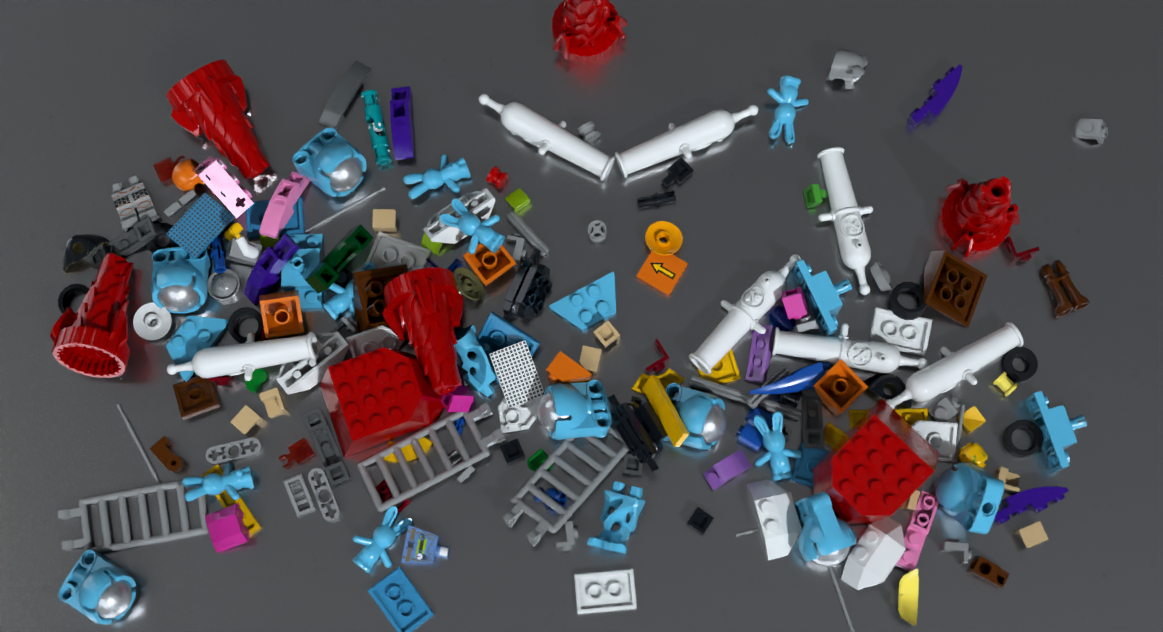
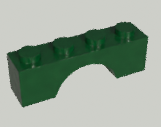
(329, 268)

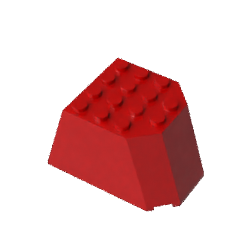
(378, 399)
(875, 467)

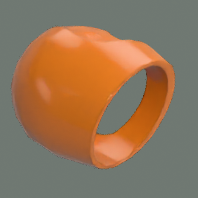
(184, 176)

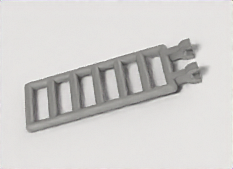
(483, 443)
(520, 506)
(147, 538)

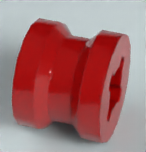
(497, 177)

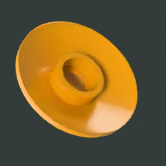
(663, 231)

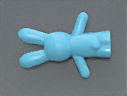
(785, 111)
(435, 178)
(472, 226)
(344, 298)
(774, 443)
(215, 483)
(382, 538)

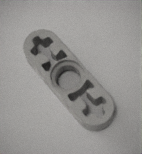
(221, 459)
(324, 479)

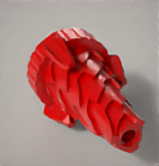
(586, 29)
(214, 103)
(977, 215)
(428, 311)
(97, 334)

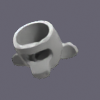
(847, 66)

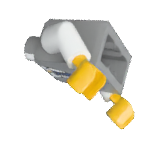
(240, 249)

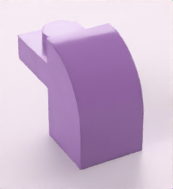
(727, 469)

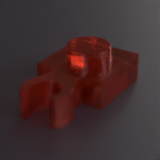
(165, 167)
(299, 451)

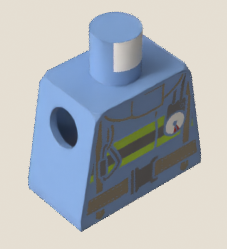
(422, 547)

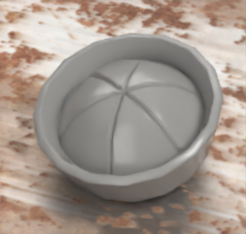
(881, 276)
(223, 285)

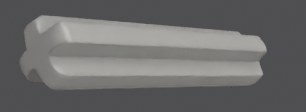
(527, 233)
(755, 399)

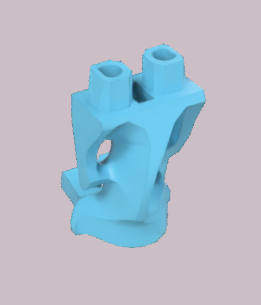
(484, 369)
(625, 512)

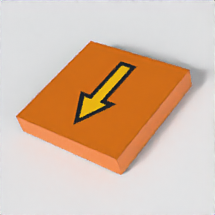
(662, 272)

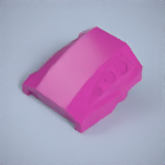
(227, 528)

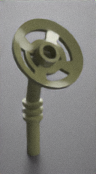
(467, 284)

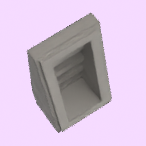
(291, 479)

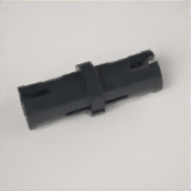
(656, 200)

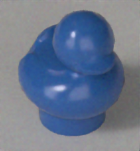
(557, 496)

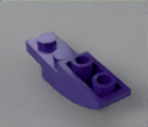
(940, 96)
(401, 123)
(266, 269)
(1032, 498)

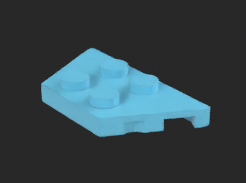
(589, 304)
(194, 336)

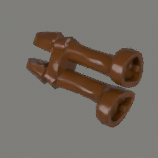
(1064, 305)

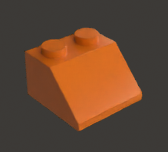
(489, 265)
(281, 314)
(566, 370)
(839, 388)

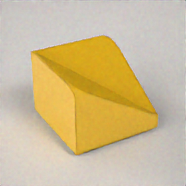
(972, 419)

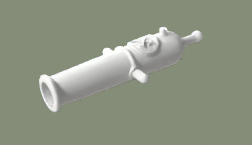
(550, 136)
(682, 139)
(846, 214)
(743, 316)
(855, 353)
(248, 356)
(958, 365)

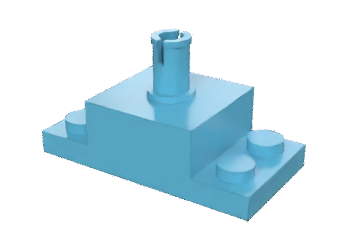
(299, 268)
(821, 295)
(1056, 429)

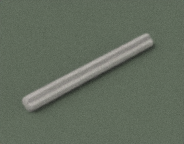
(743, 397)

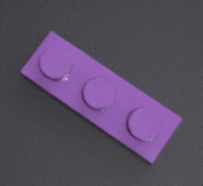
(760, 355)

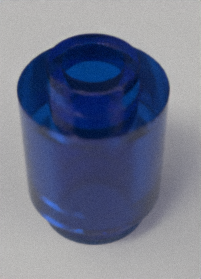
(780, 319)

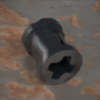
(790, 398)

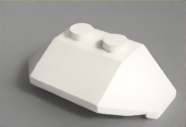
(476, 202)
(306, 373)
(775, 517)
(874, 554)

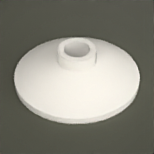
(144, 317)

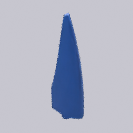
(797, 381)

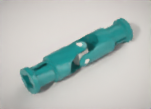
(375, 124)

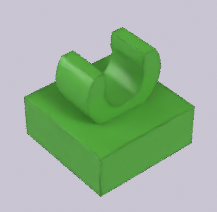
(814, 195)

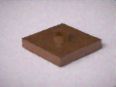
(195, 396)

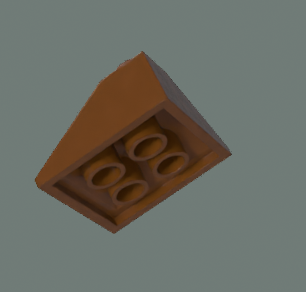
(952, 286)
(369, 295)

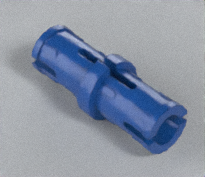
(218, 255)

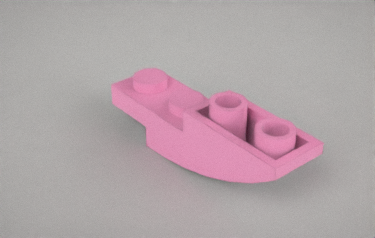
(281, 204)
(917, 529)

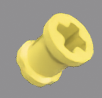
(1005, 384)

